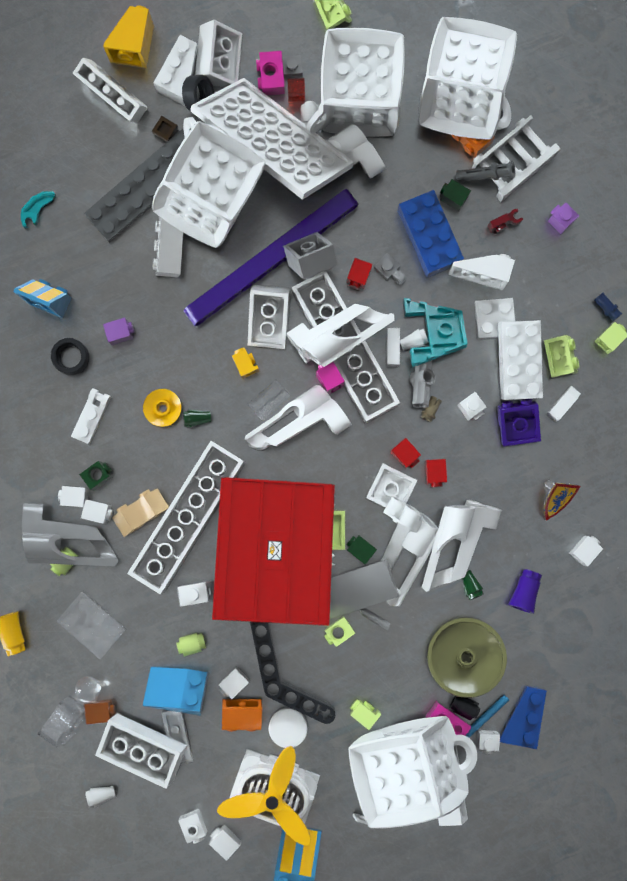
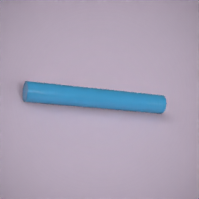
(487, 715)

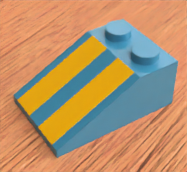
(44, 297)
(295, 860)

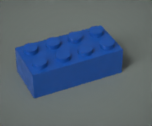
(430, 233)

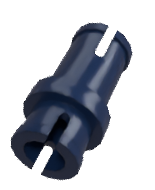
(608, 307)

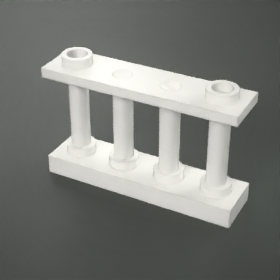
(533, 164)

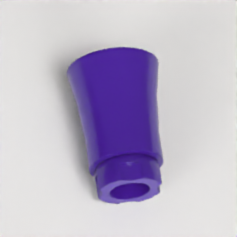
(526, 592)

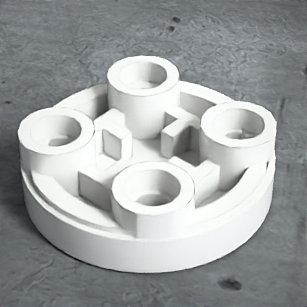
(288, 727)

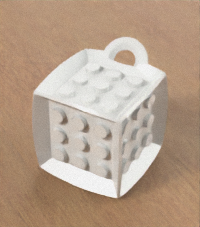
(468, 78)
(360, 81)
(207, 183)
(410, 772)

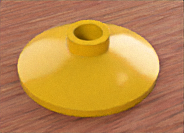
(152, 407)

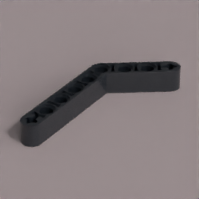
(285, 688)

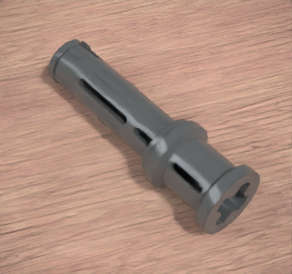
(494, 171)

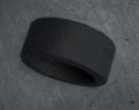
(189, 89)
(69, 342)

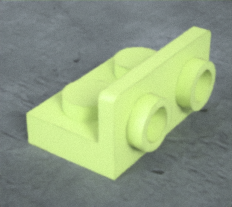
(333, 12)
(561, 356)

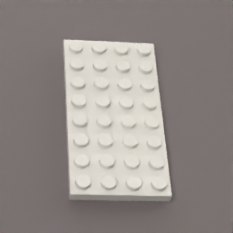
(291, 152)

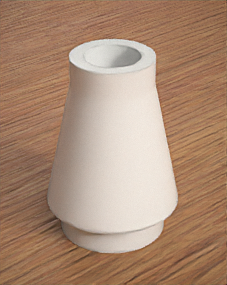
(415, 339)
(99, 795)

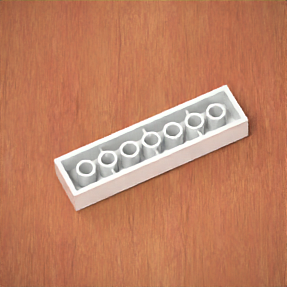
(358, 367)
(185, 519)

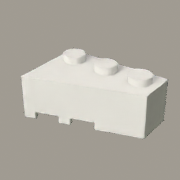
(178, 66)

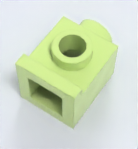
(364, 713)

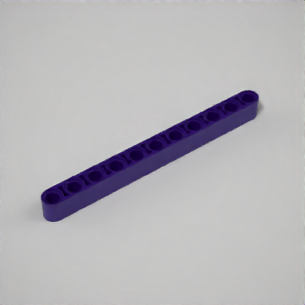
(268, 258)

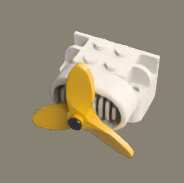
(273, 792)

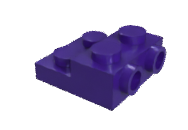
(519, 422)

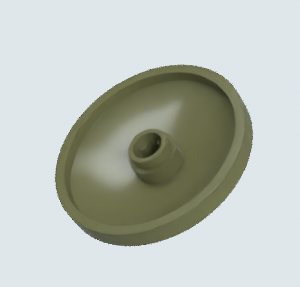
(467, 657)

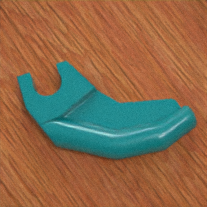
(32, 208)

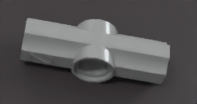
(421, 382)

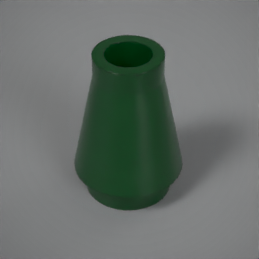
(195, 417)
(472, 586)

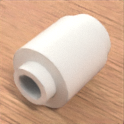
(308, 109)

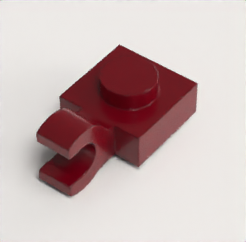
(500, 223)

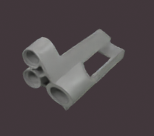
(43, 540)

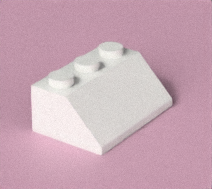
(218, 53)

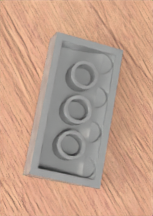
(362, 588)

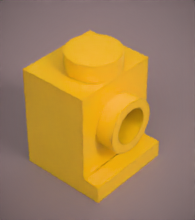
(245, 363)

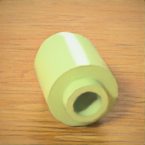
(62, 568)
(191, 644)

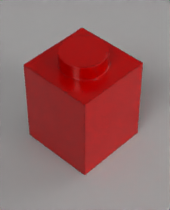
(359, 274)
(406, 454)
(436, 472)

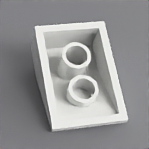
(487, 270)
(268, 316)

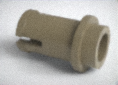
(429, 412)

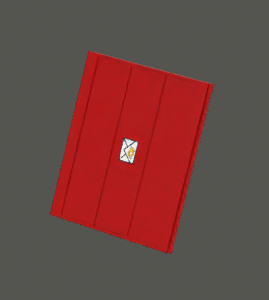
(274, 552)

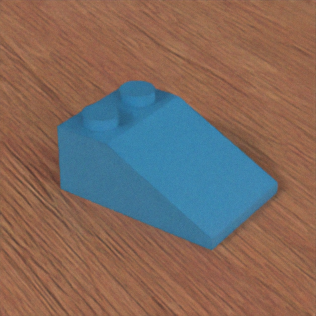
(176, 690)

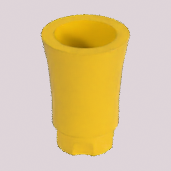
(11, 634)

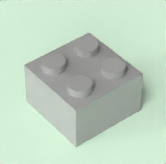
(310, 255)

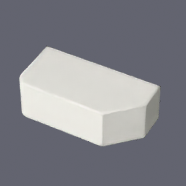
(393, 347)
(563, 404)

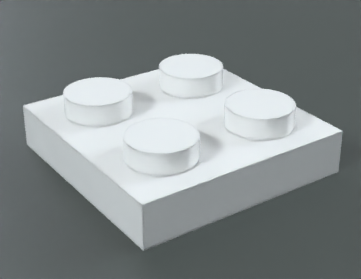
(490, 313)
(390, 483)

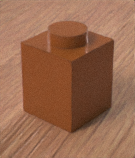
(99, 711)

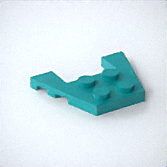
(444, 331)

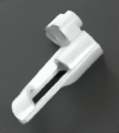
(356, 147)
(324, 345)
(310, 408)
(465, 525)
(413, 533)

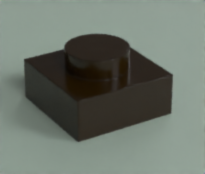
(164, 129)

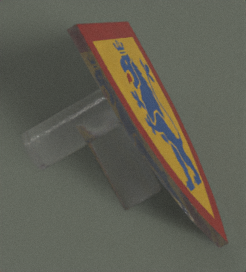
(558, 497)

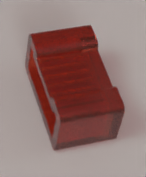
(296, 90)

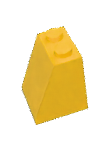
(131, 38)

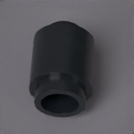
(465, 707)

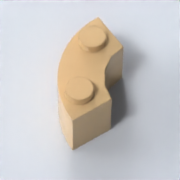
(140, 512)

